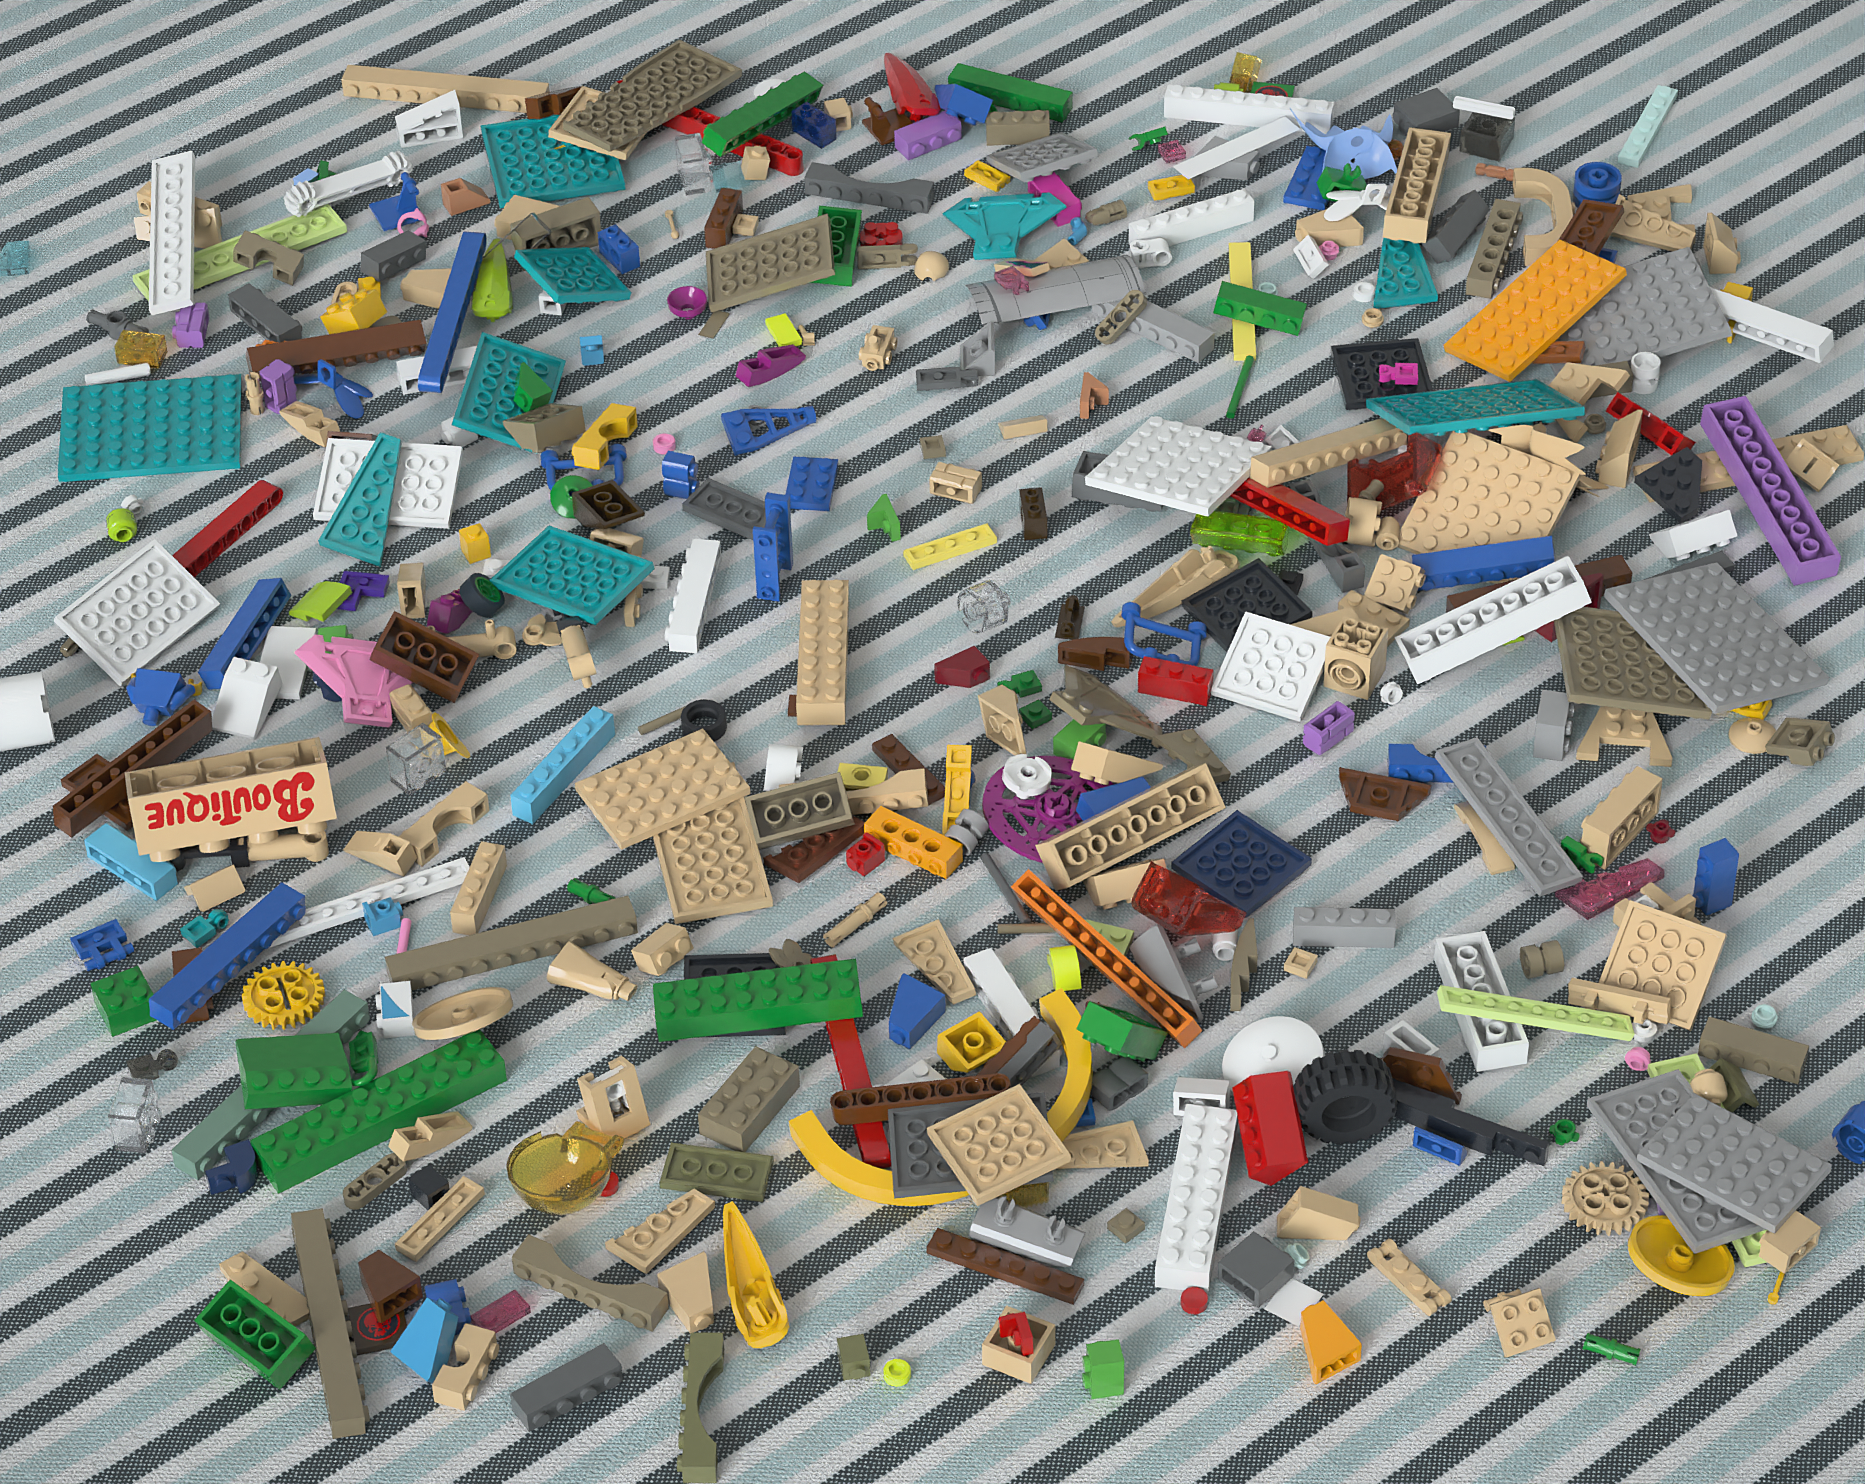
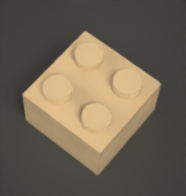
(1007, 1358)

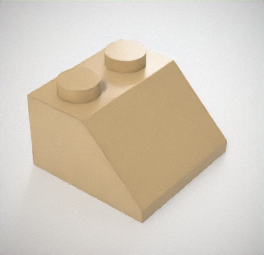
(1720, 247)

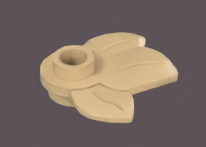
(541, 632)

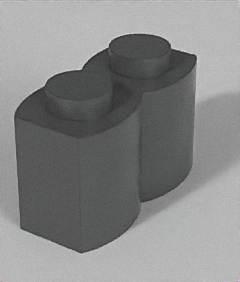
(1118, 1083)

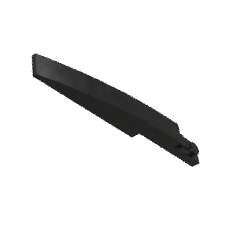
(1438, 1116)

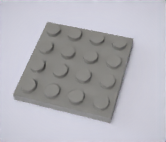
(1042, 156)

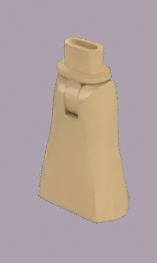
(582, 971)

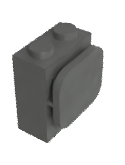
(1426, 111)

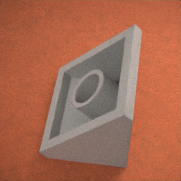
(979, 352)

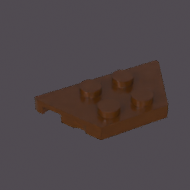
(1381, 795)
(1421, 1071)

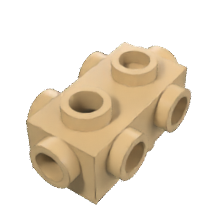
(878, 347)

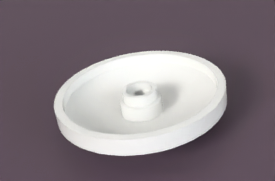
(1271, 1047)

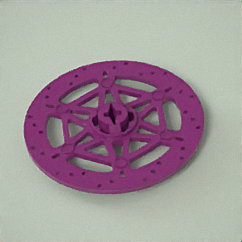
(1053, 814)

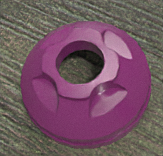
(684, 298)

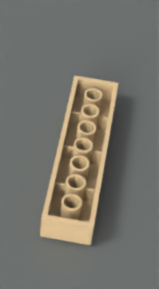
(1416, 185)
(823, 652)
(1130, 826)

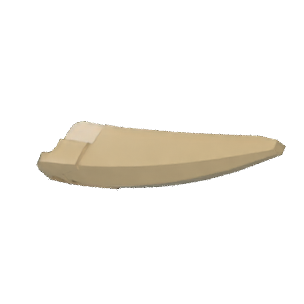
(1181, 580)

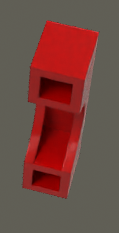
(1651, 426)

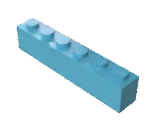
(562, 765)

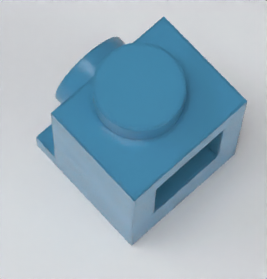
(382, 915)

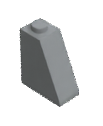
(1239, 168)

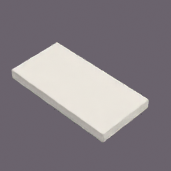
(279, 652)

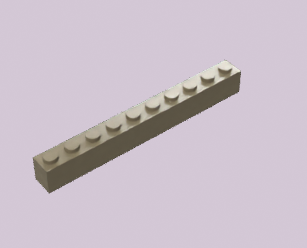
(513, 944)
(328, 1323)

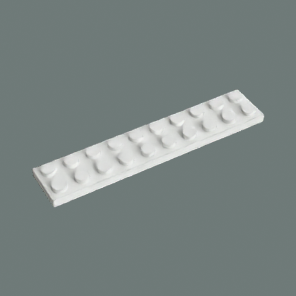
(172, 233)

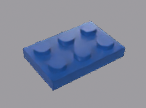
(812, 483)

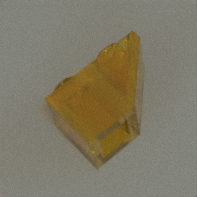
(1245, 71)

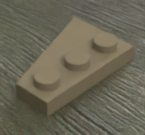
(1193, 751)

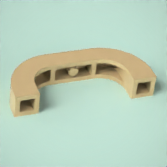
(1552, 191)

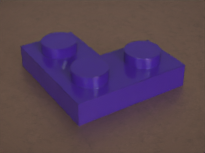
(363, 585)

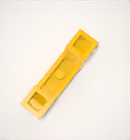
(957, 783)

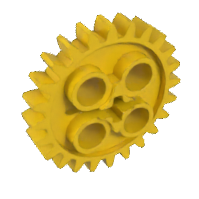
(265, 1001)

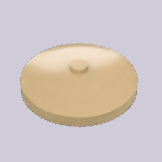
(462, 1013)

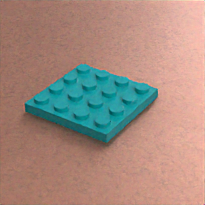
(572, 275)

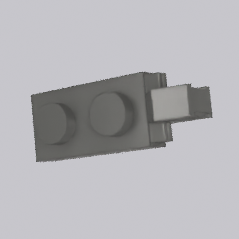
(945, 378)

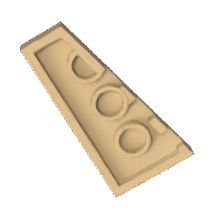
(206, 228)
(937, 960)

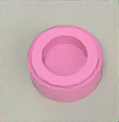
(663, 443)

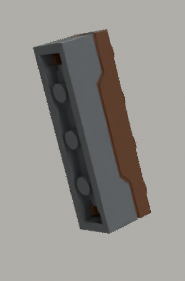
(1024, 1052)

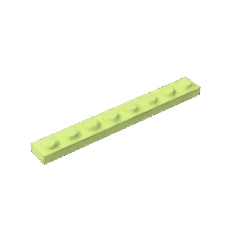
(1535, 1013)

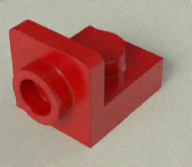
(1017, 1326)

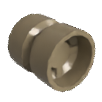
(1539, 959)

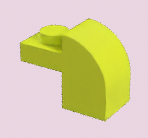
(1064, 968)

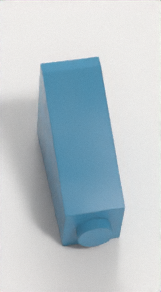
(428, 1339)

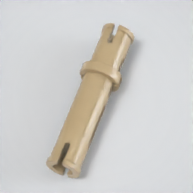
(862, 914)

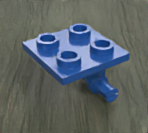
(391, 209)

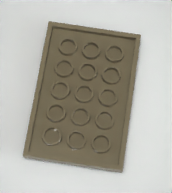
(769, 263)

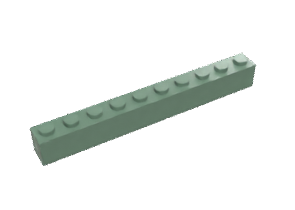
(233, 1122)

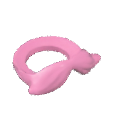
(417, 214)

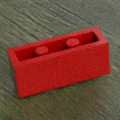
(1175, 681)

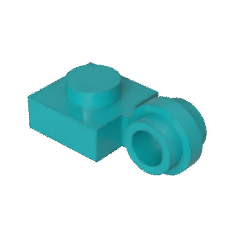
(201, 930)

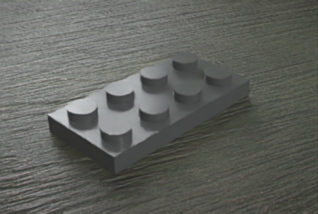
(726, 507)

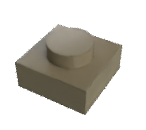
(932, 447)
(1126, 1225)

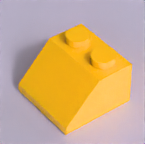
(969, 1043)

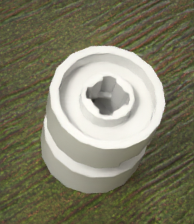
(1645, 372)

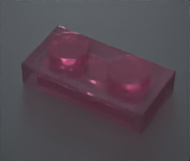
(501, 1312)

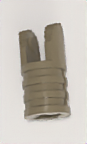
(1107, 213)

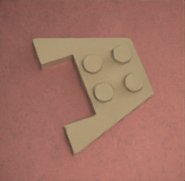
(1659, 201)
(1579, 383)
(1625, 728)

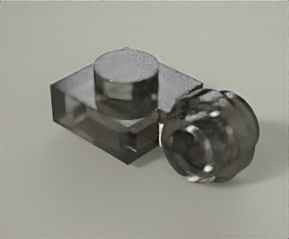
(147, 1068)

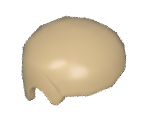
(931, 265)

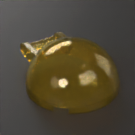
(562, 1171)

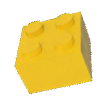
(354, 312)

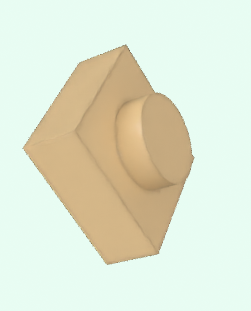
(745, 225)
(1300, 962)

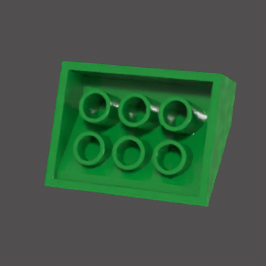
(292, 1070)

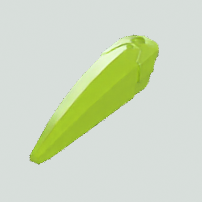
(493, 286)

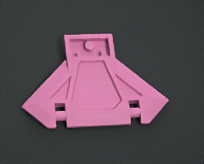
(353, 677)

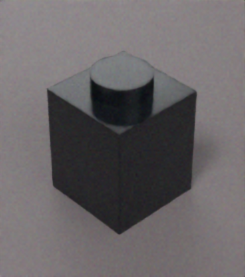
(428, 1186)

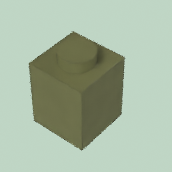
(853, 1357)

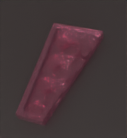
(1610, 888)

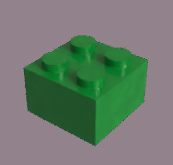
(123, 1000)

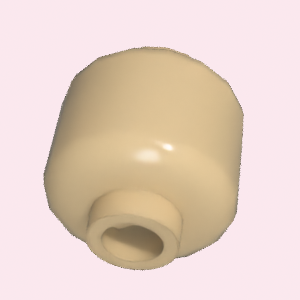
(1710, 1086)

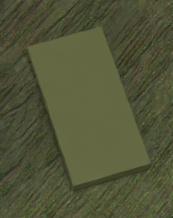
(716, 1172)

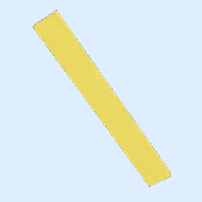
(1241, 274)

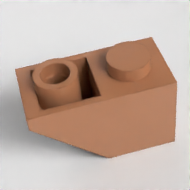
(462, 196)

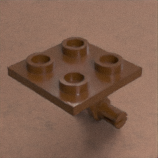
(882, 123)

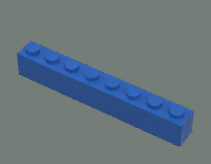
(227, 956)

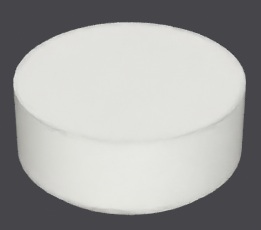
(1364, 292)

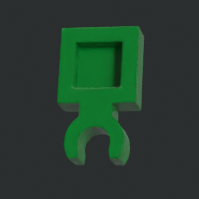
(1023, 683)

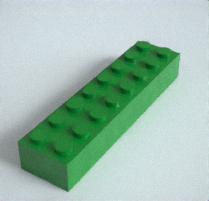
(757, 1000)

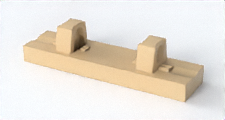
(1619, 1001)

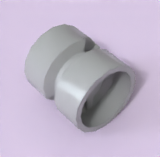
(968, 829)

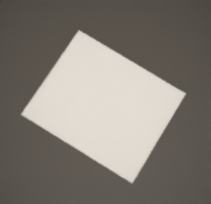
(1292, 1300)

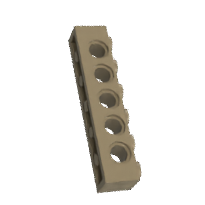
(1494, 248)

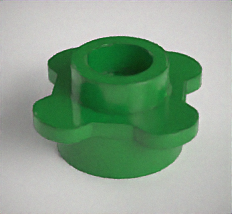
(1564, 1132)

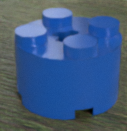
(1851, 1134)

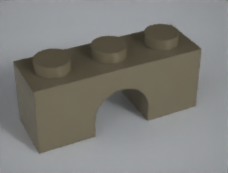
(254, 248)

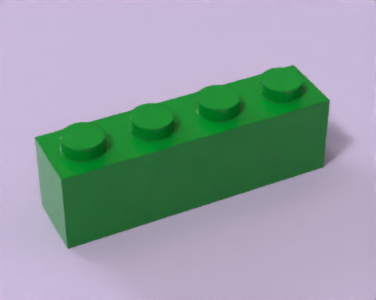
(1259, 308)

